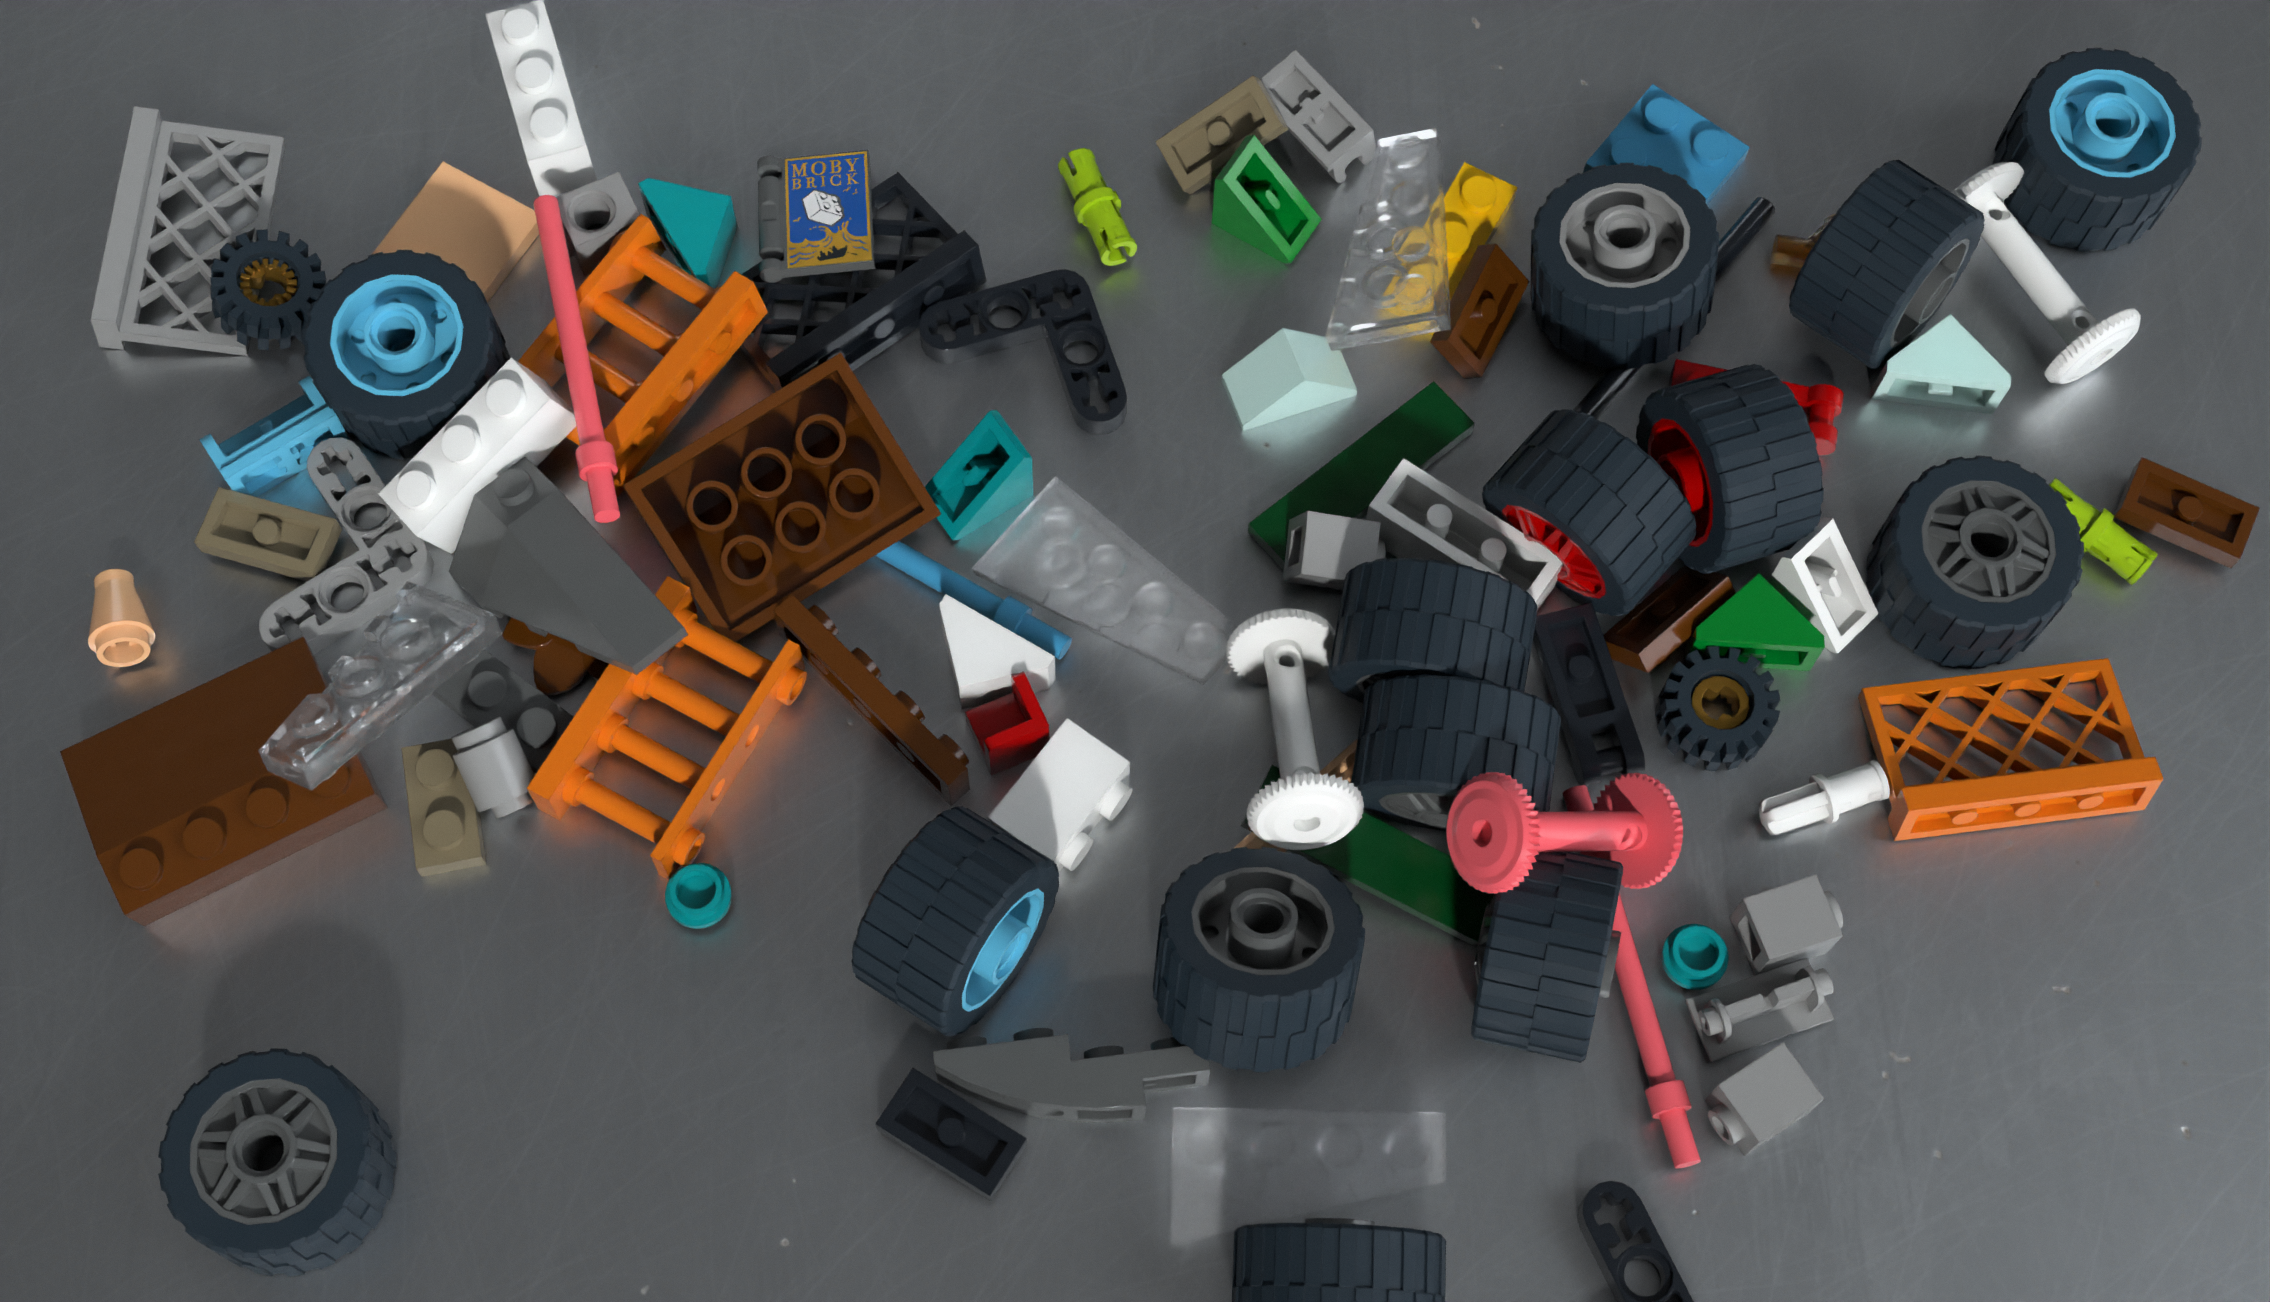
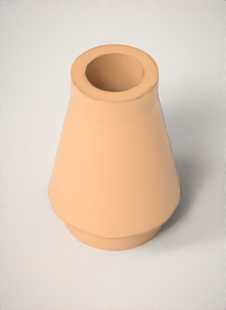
(119, 623)

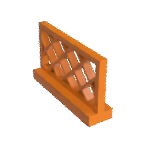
(2030, 792)

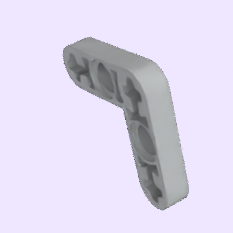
(375, 551)

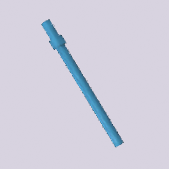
(1007, 613)

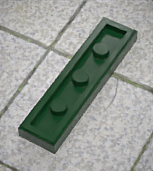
(1348, 483)
(1401, 873)

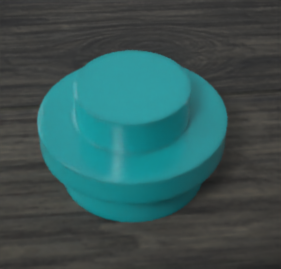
(698, 895)
(1694, 956)

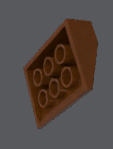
(782, 499)
(186, 798)

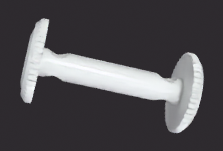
(2087, 339)
(1303, 806)

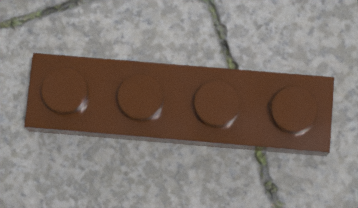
(891, 716)

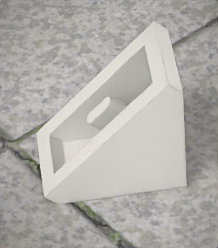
(1825, 585)
(988, 655)

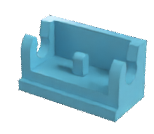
(276, 444)

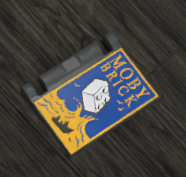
(815, 215)

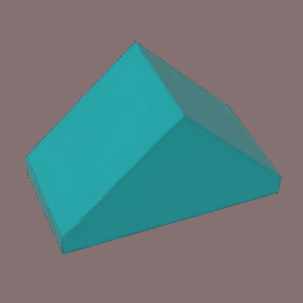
(693, 225)
(982, 478)

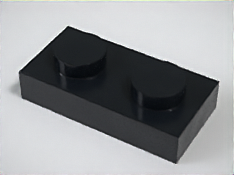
(951, 1134)

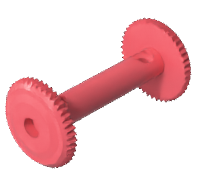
(1498, 832)

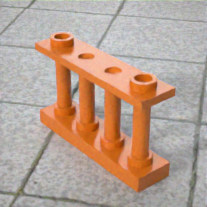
(689, 358)
(603, 727)

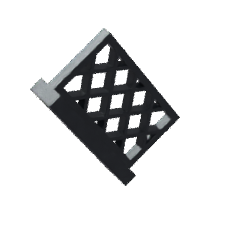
(871, 316)

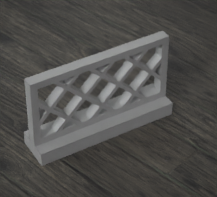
(135, 220)

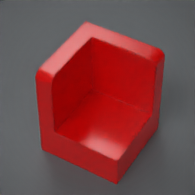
(1009, 727)

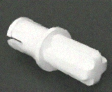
(1824, 798)

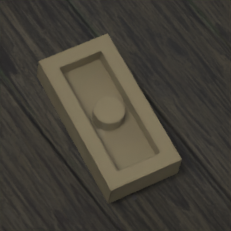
(1208, 139)
(267, 535)
(441, 811)

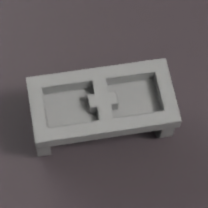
(1319, 116)

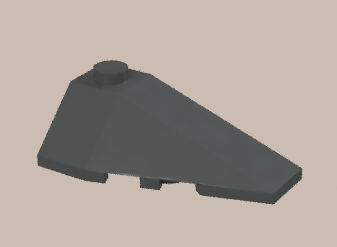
(547, 566)

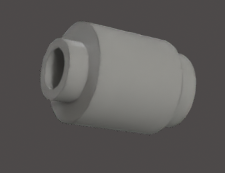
(493, 767)

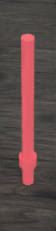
(594, 456)
(1666, 1095)

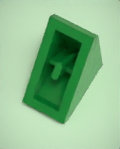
(1261, 203)
(1761, 626)

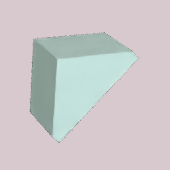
(1944, 371)
(1286, 378)

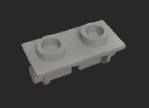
(1761, 1008)

